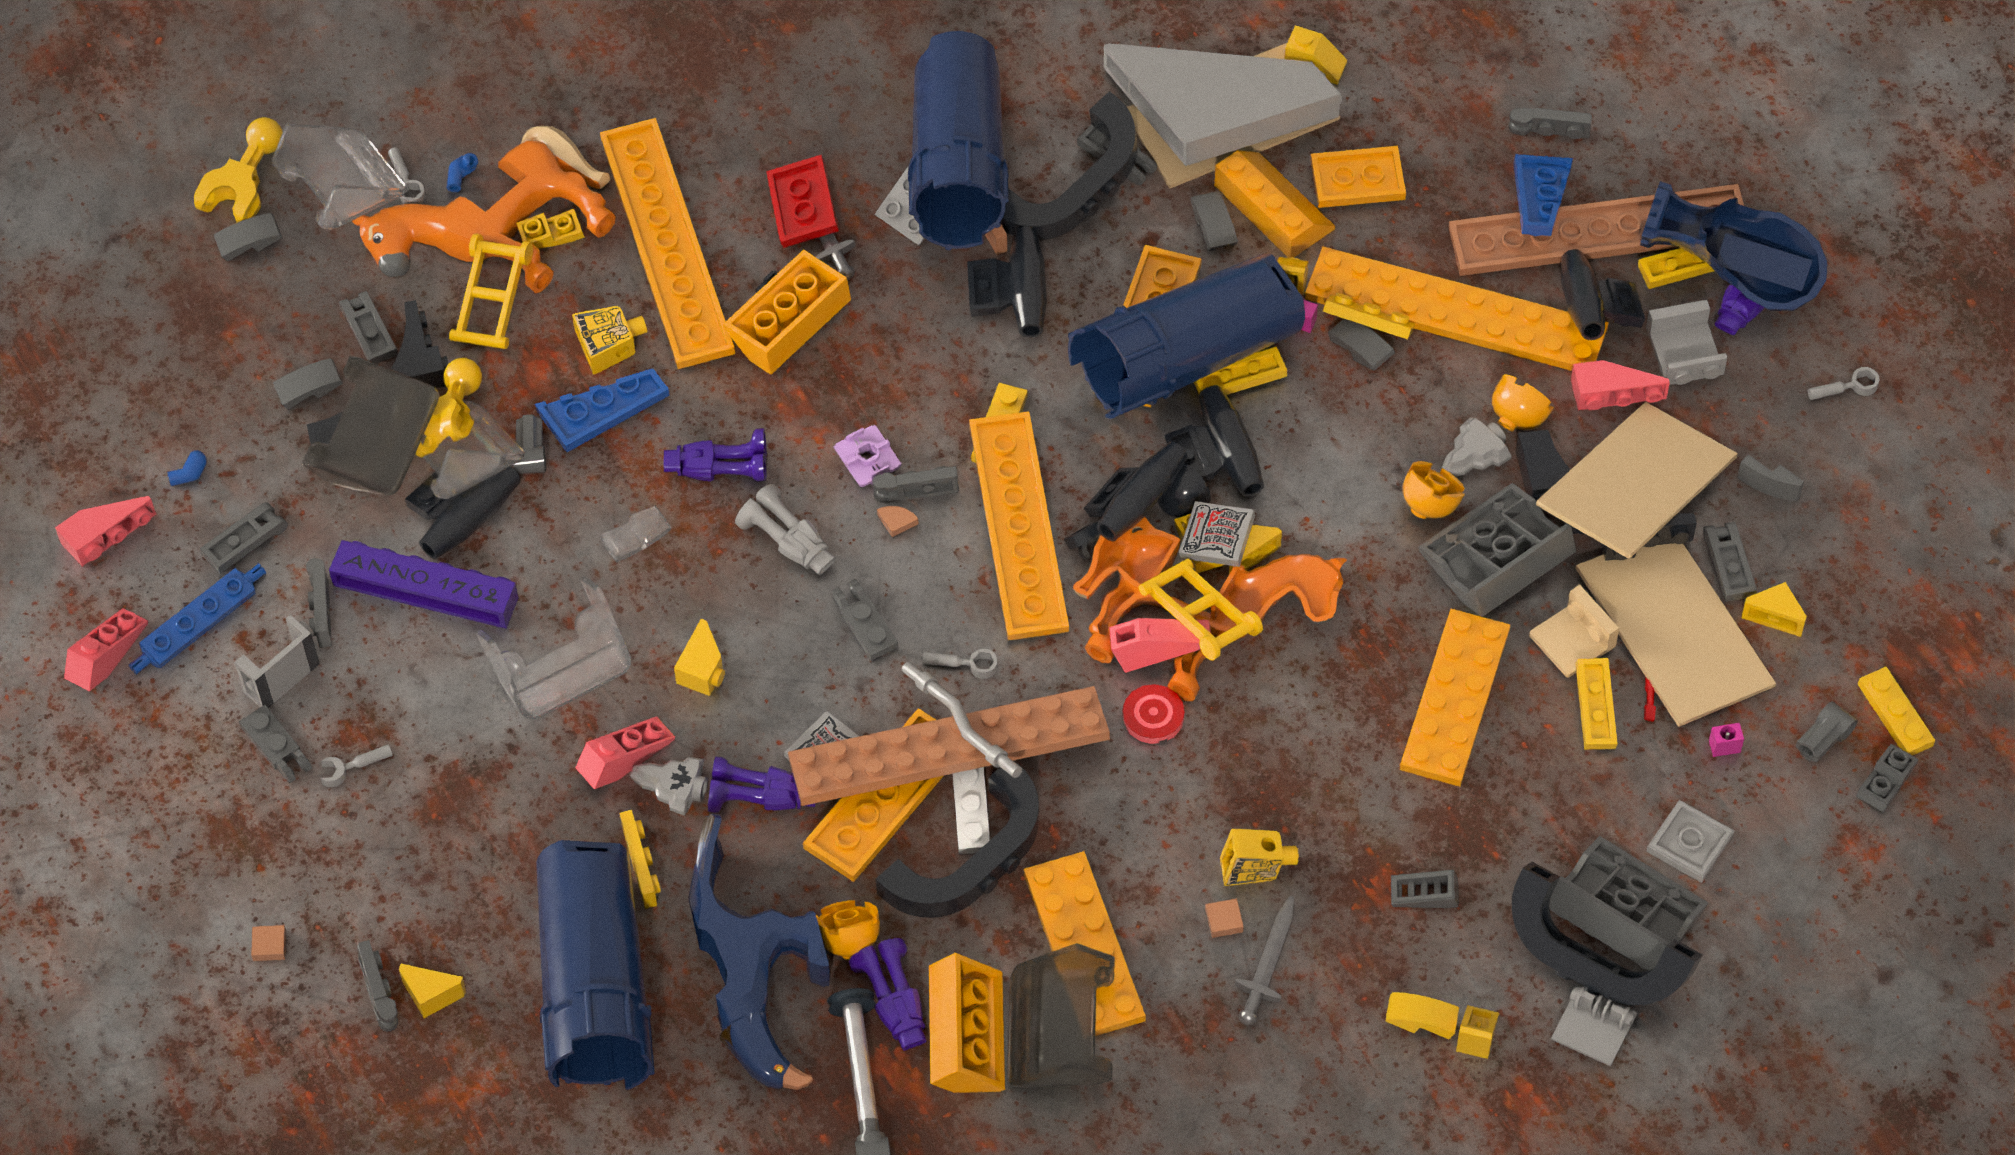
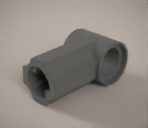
(530, 438)
(1830, 726)

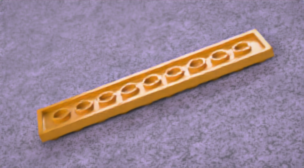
(667, 243)
(1455, 309)

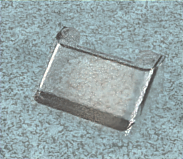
(339, 169)
(473, 458)

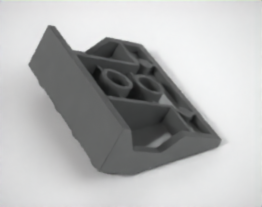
(1498, 549)
(1625, 903)

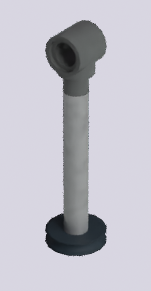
(852, 1005)

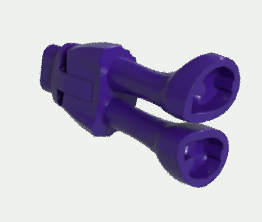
(1736, 311)
(701, 459)
(778, 788)
(898, 1010)

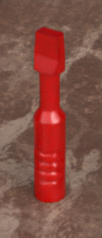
(1649, 708)

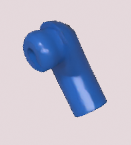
(459, 169)
(191, 470)

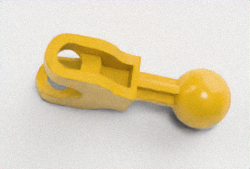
(240, 179)
(451, 413)

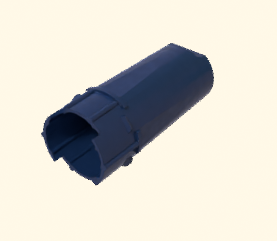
(957, 142)
(1186, 333)
(591, 967)

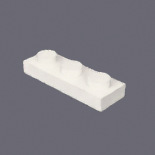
(971, 810)

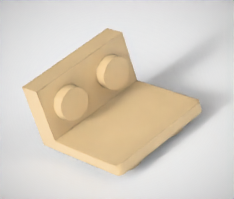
(1576, 632)

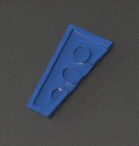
(1540, 191)
(593, 412)

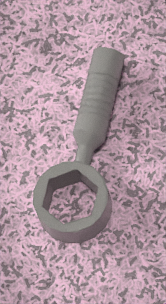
(403, 174)
(1840, 387)
(955, 661)

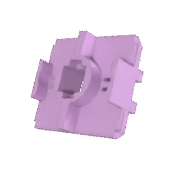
(872, 441)

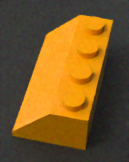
(1271, 202)
(788, 311)
(966, 1026)

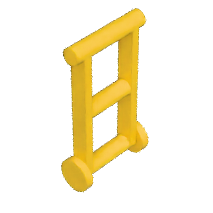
(477, 249)
(1209, 644)

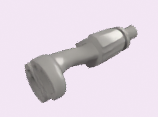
(802, 540)

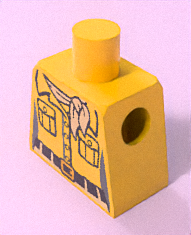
(607, 336)
(1254, 856)

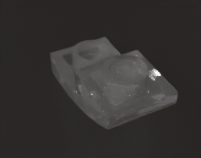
(640, 532)

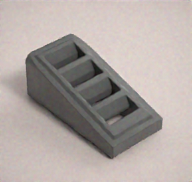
(1435, 900)

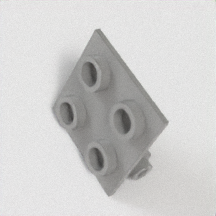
(896, 210)
(1594, 1026)

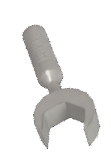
(359, 761)

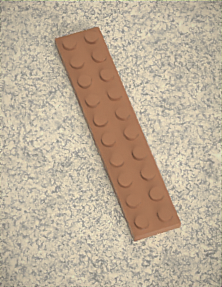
(1593, 228)
(940, 750)

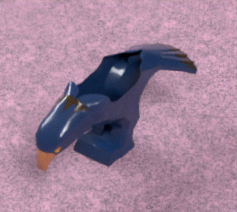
(745, 955)

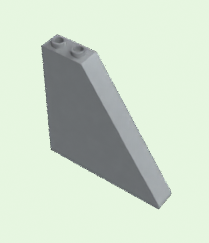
(1217, 100)

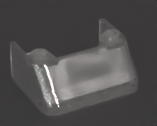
(569, 671)

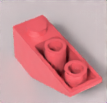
(1609, 384)
(100, 527)
(1151, 641)
(102, 649)
(616, 753)

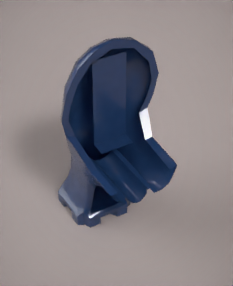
(1752, 249)

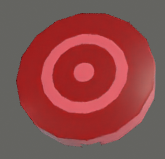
(1153, 713)

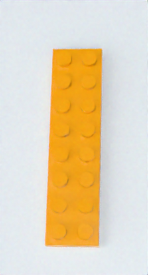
(1018, 526)

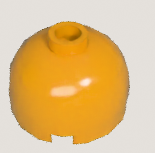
(1519, 405)
(1431, 492)
(848, 927)

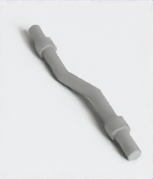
(993, 753)

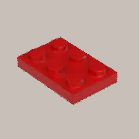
(802, 201)

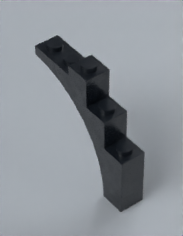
(415, 360)
(1544, 467)

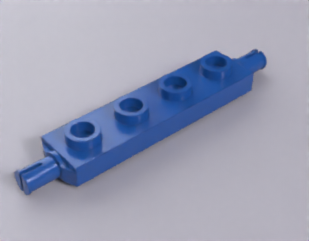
(197, 618)

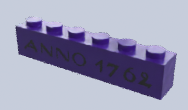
(424, 583)

